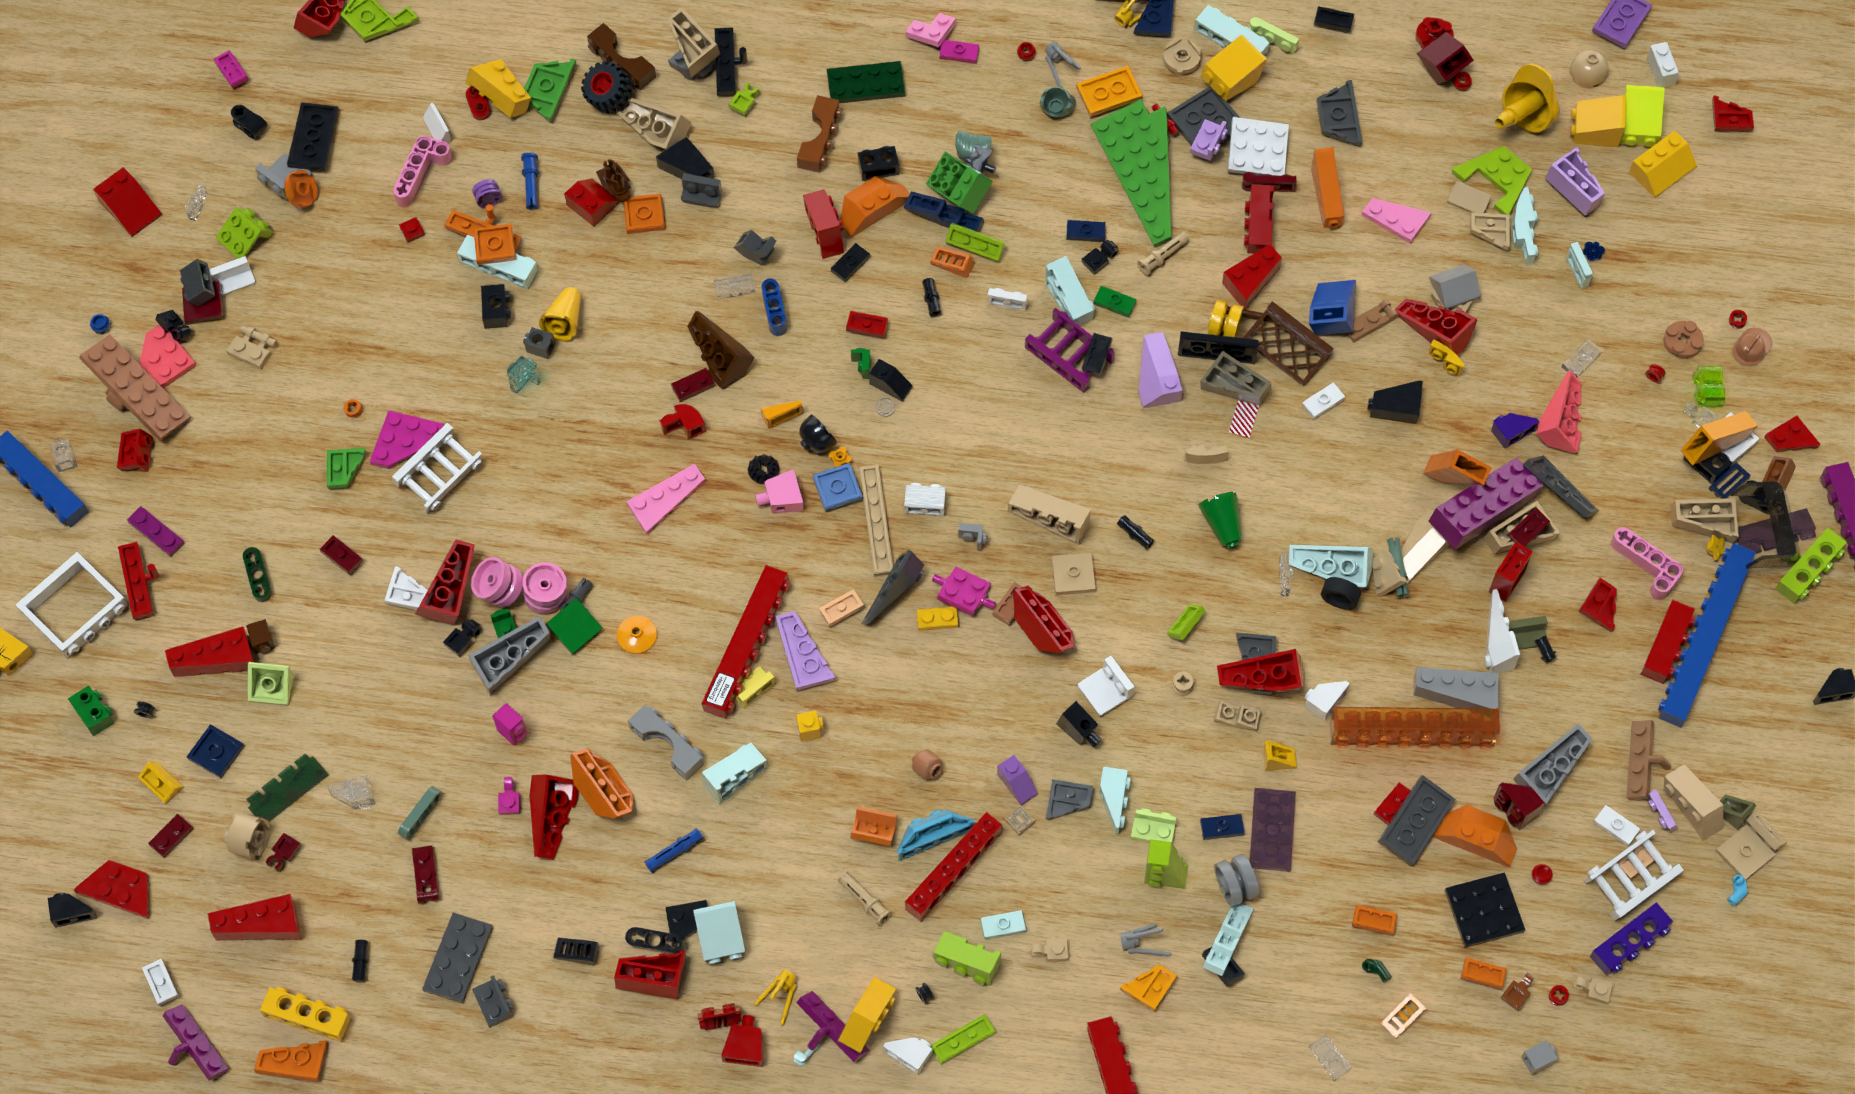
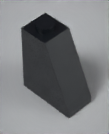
(686, 159)
(1397, 403)

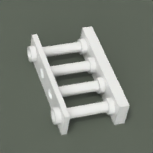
(431, 449)
(1636, 895)

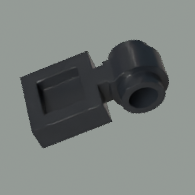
(1097, 260)
(171, 322)
(460, 640)

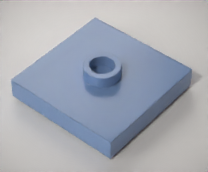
(837, 487)

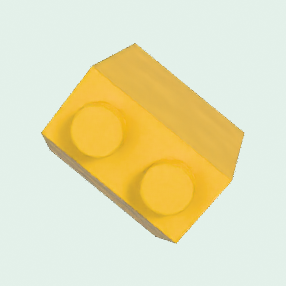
(1234, 68)
(1599, 121)

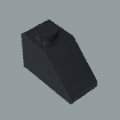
(889, 380)
(1837, 687)
(68, 910)

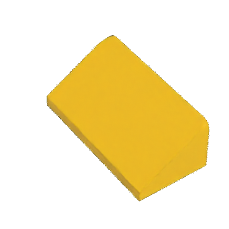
(159, 781)

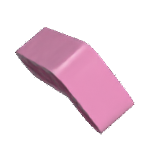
(405, 189)
(1644, 561)

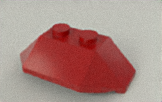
(1041, 621)

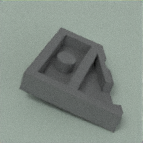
(1067, 798)

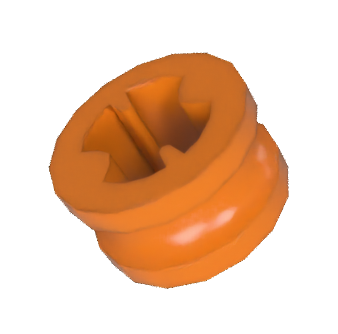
(353, 402)

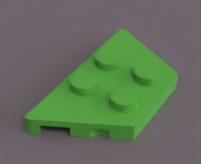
(548, 85)

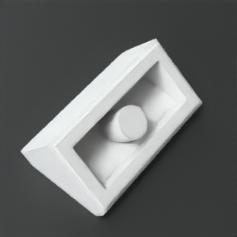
(436, 124)

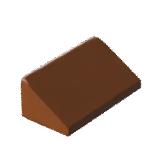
(1780, 471)

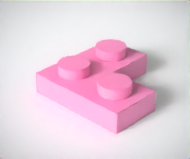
(934, 33)

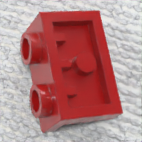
(134, 450)

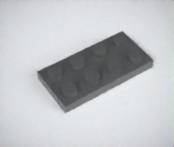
(1416, 820)
(457, 958)

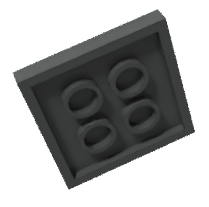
(1205, 105)

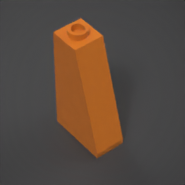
(1327, 187)
(1457, 468)

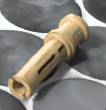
(1157, 257)
(870, 903)

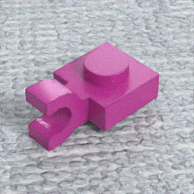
(509, 801)

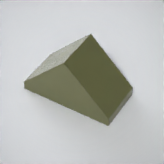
(1736, 810)

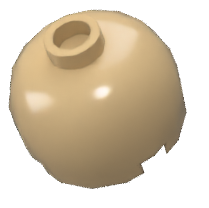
(1589, 68)

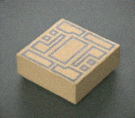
(1019, 820)

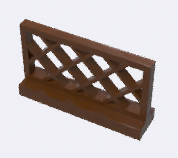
(1301, 333)

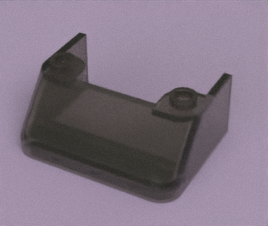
(1782, 524)

